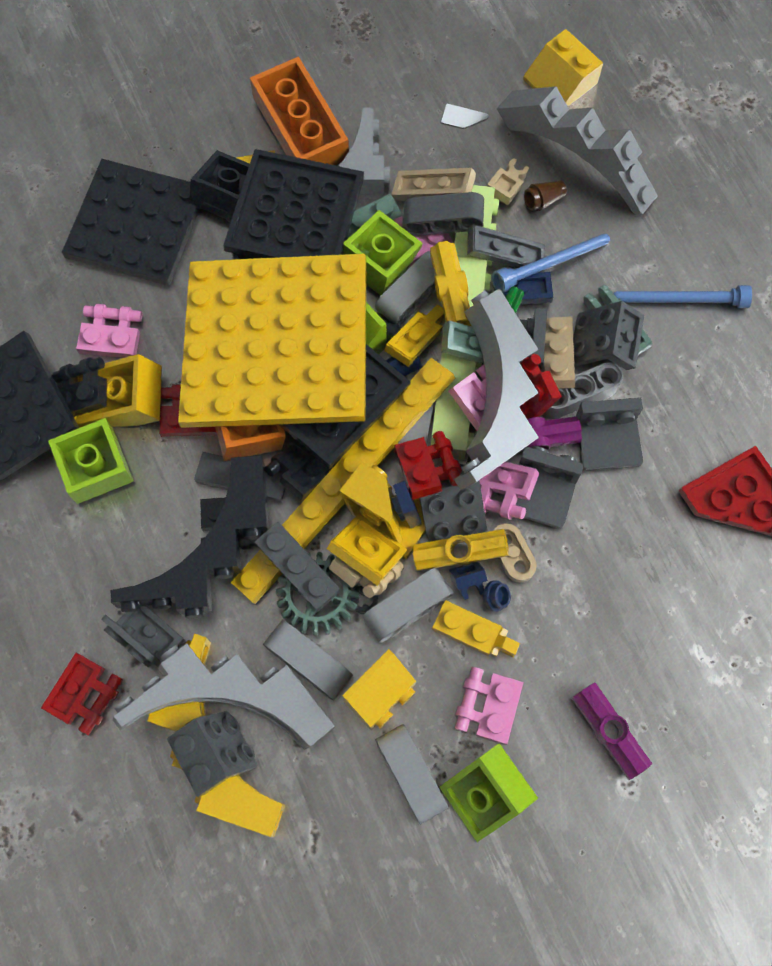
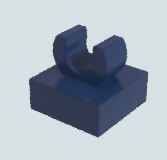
(467, 576)

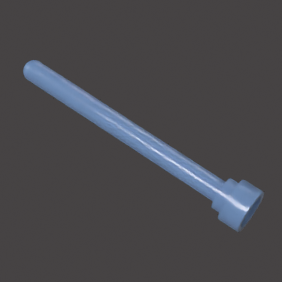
(506, 278)
(739, 296)

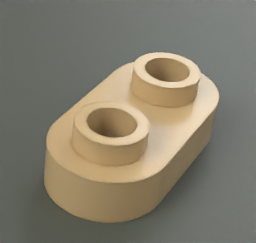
(518, 553)

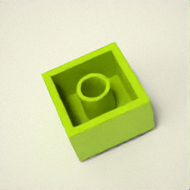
(90, 461)

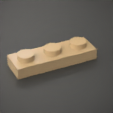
(432, 182)
(560, 351)

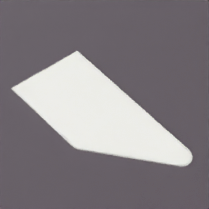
(462, 116)

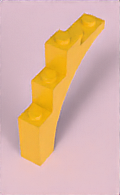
(234, 798)

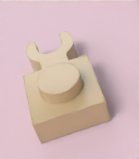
(508, 182)

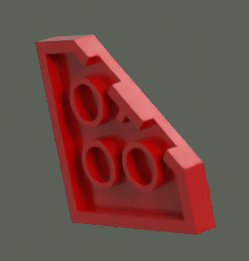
(735, 493)

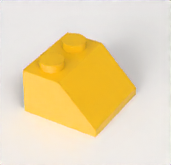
(566, 65)
(370, 496)
(380, 690)

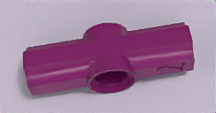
(555, 432)
(624, 748)

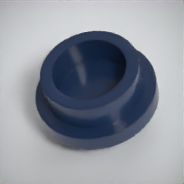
(496, 595)

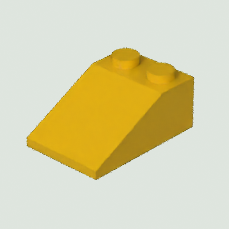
(131, 393)

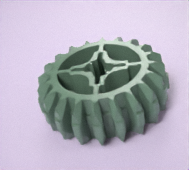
(308, 618)

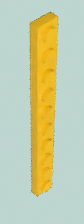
(371, 450)

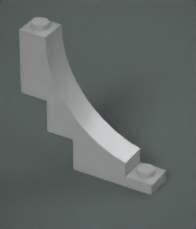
(503, 425)

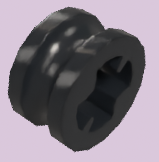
(362, 610)

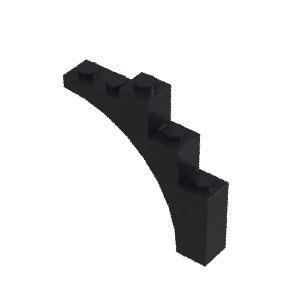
(217, 555)

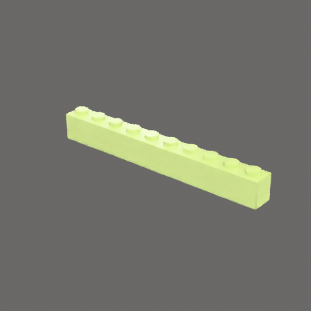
(448, 415)

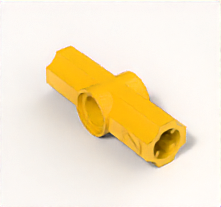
(450, 282)
(441, 552)

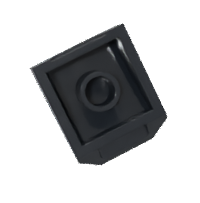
(219, 184)

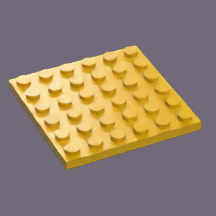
(275, 341)

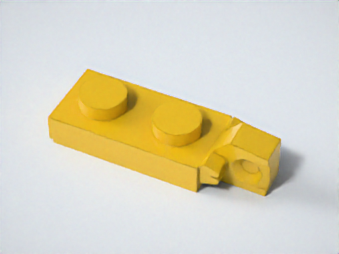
(416, 336)
(474, 631)

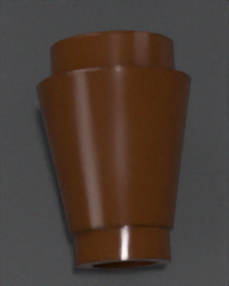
(544, 194)

